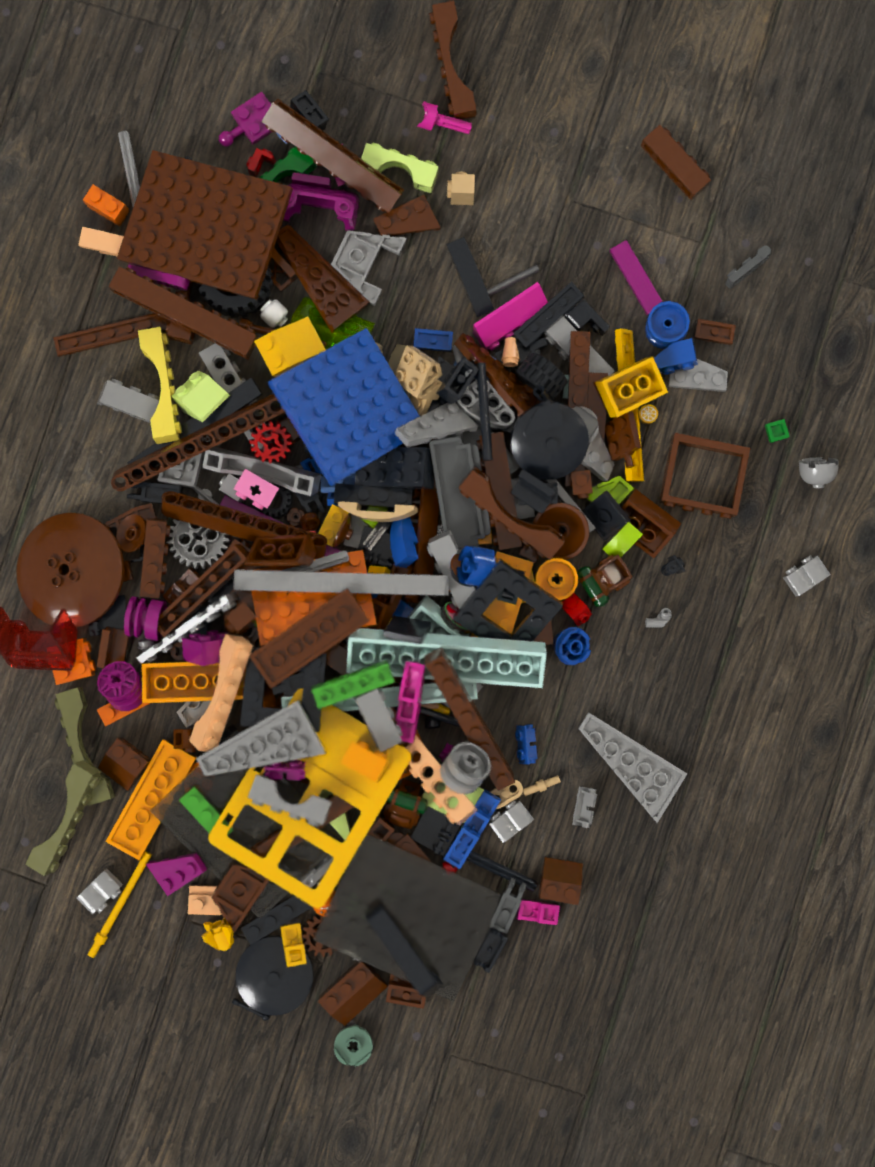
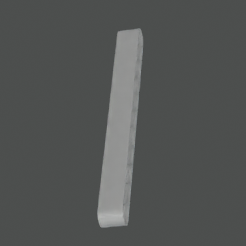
(340, 581)

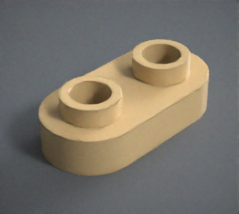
(506, 795)

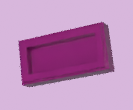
(311, 180)

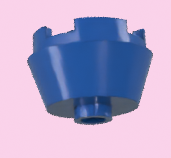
(572, 646)

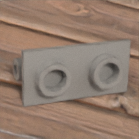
(582, 815)

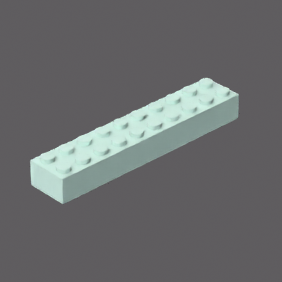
(472, 657)

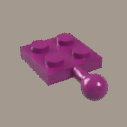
(249, 120)

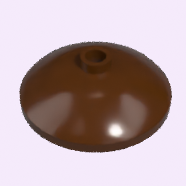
(576, 528)

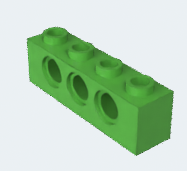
(352, 684)

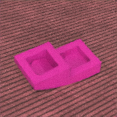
(538, 911)

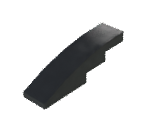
(470, 276)

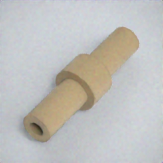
(541, 785)

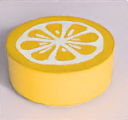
(648, 414)

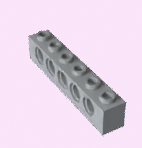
(211, 357)

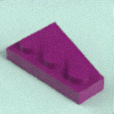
(176, 872)

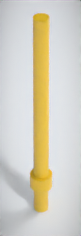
(101, 936)

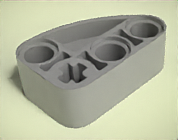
(473, 411)

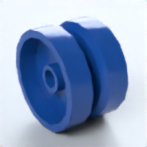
(677, 324)

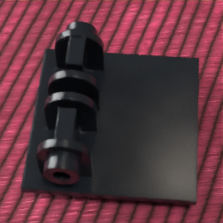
(381, 552)
(113, 617)
(435, 831)

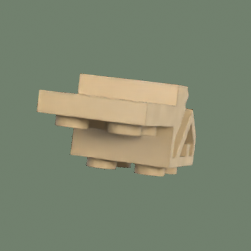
(419, 378)

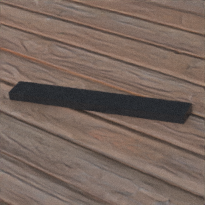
(238, 399)

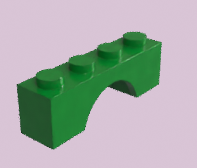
(293, 163)

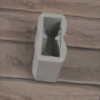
(806, 575)
(511, 820)
(99, 891)

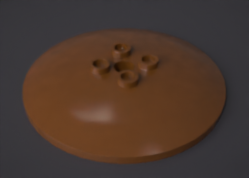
(93, 565)

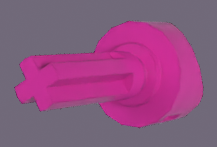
(432, 117)

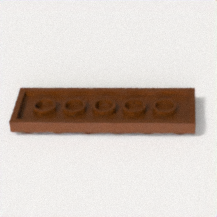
(309, 638)

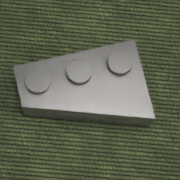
(128, 400)
(378, 719)

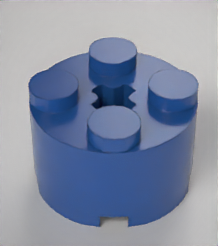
(475, 564)

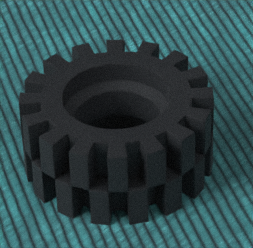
(285, 505)

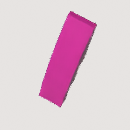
(410, 700)

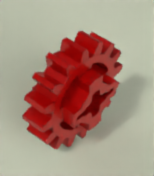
(273, 434)

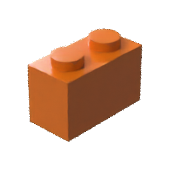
(106, 205)

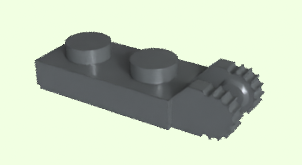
(748, 267)
(507, 907)

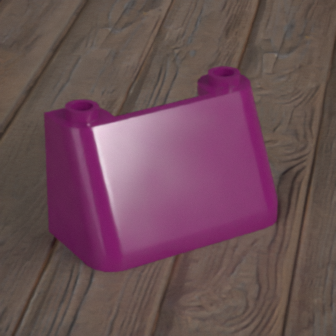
(343, 202)

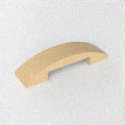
(401, 512)

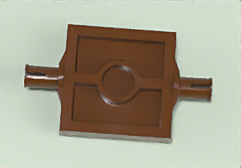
(622, 438)

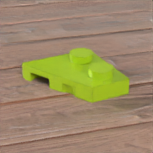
(616, 487)

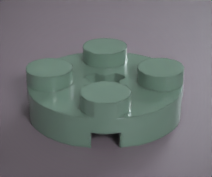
(355, 1034)

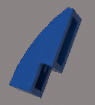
(403, 542)

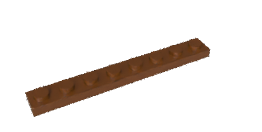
(578, 377)

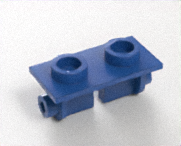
(524, 735)

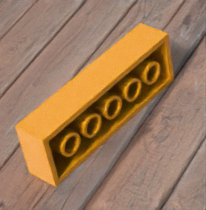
(181, 682)

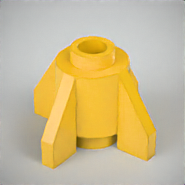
(218, 935)

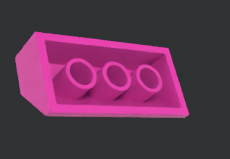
(509, 317)

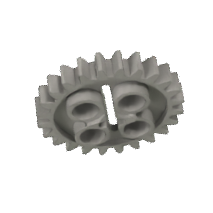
(213, 547)

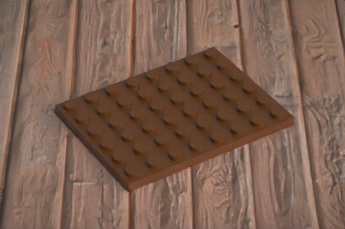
(205, 224)

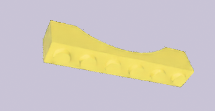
(164, 421)

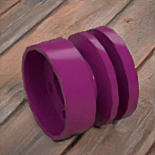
(145, 618)
(121, 685)

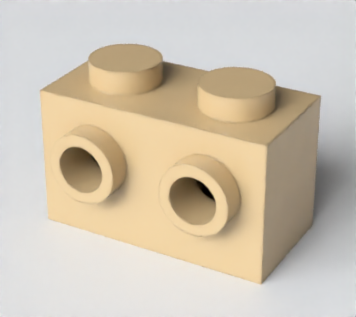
(461, 188)

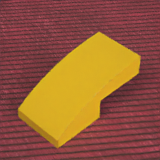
(293, 944)

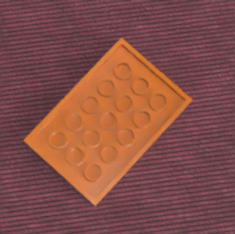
(282, 609)

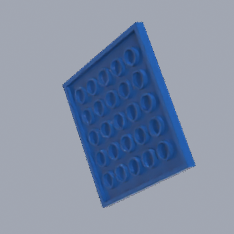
(345, 405)

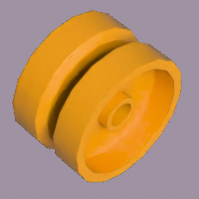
(557, 568)

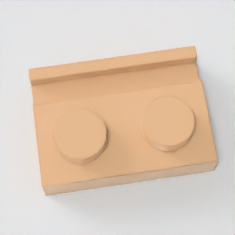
(201, 901)

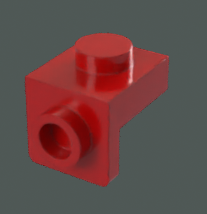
(255, 163)
(576, 609)

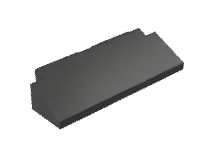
(459, 514)

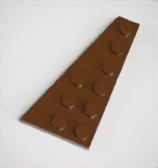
(502, 380)

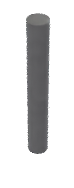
(513, 280)

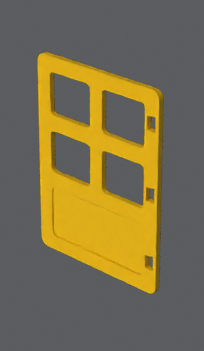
(327, 773)

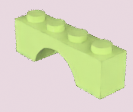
(421, 172)

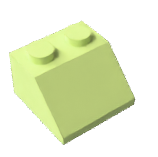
(199, 396)

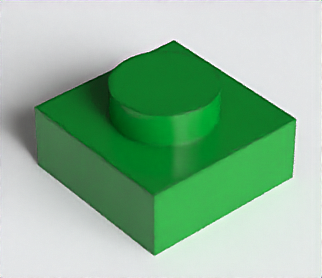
(777, 431)

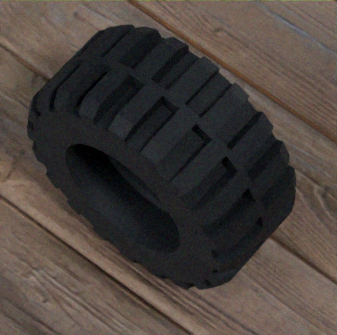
(237, 304)

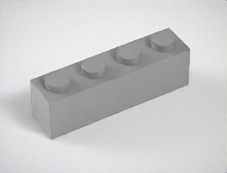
(559, 336)

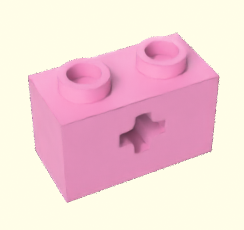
(250, 480)

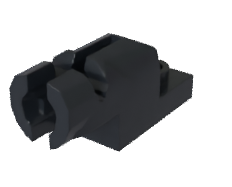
(583, 314)

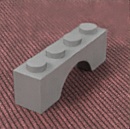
(443, 548)
(266, 792)

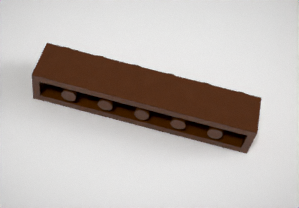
(501, 484)
(202, 590)

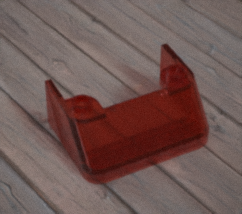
(39, 649)

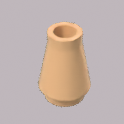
(510, 353)

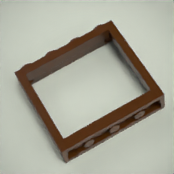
(711, 445)

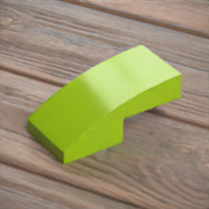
(623, 540)

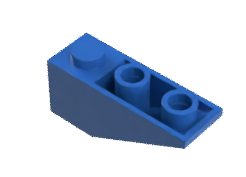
(677, 356)

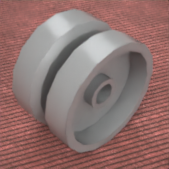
(465, 768)

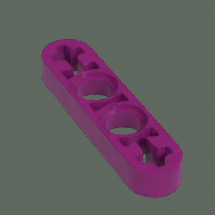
(158, 277)

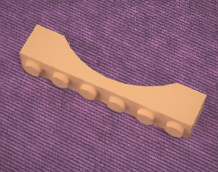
(233, 660)

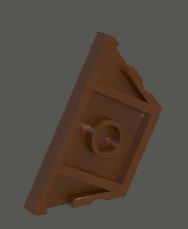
(238, 893)

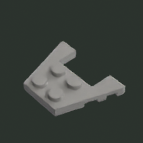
(358, 255)

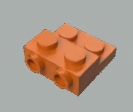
(83, 667)

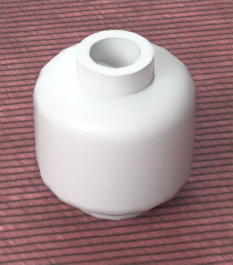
(273, 313)

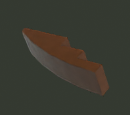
(595, 401)
(386, 604)

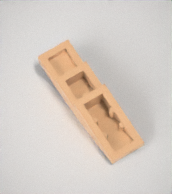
(100, 241)

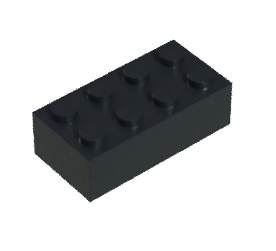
(399, 469)

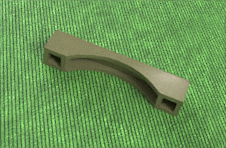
(72, 708)
(80, 784)

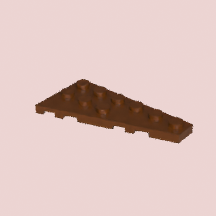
(327, 288)

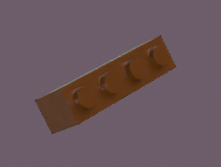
(675, 162)

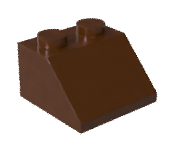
(124, 763)
(561, 880)

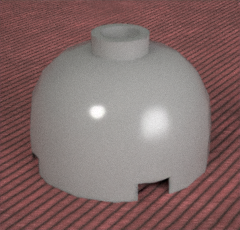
(818, 471)

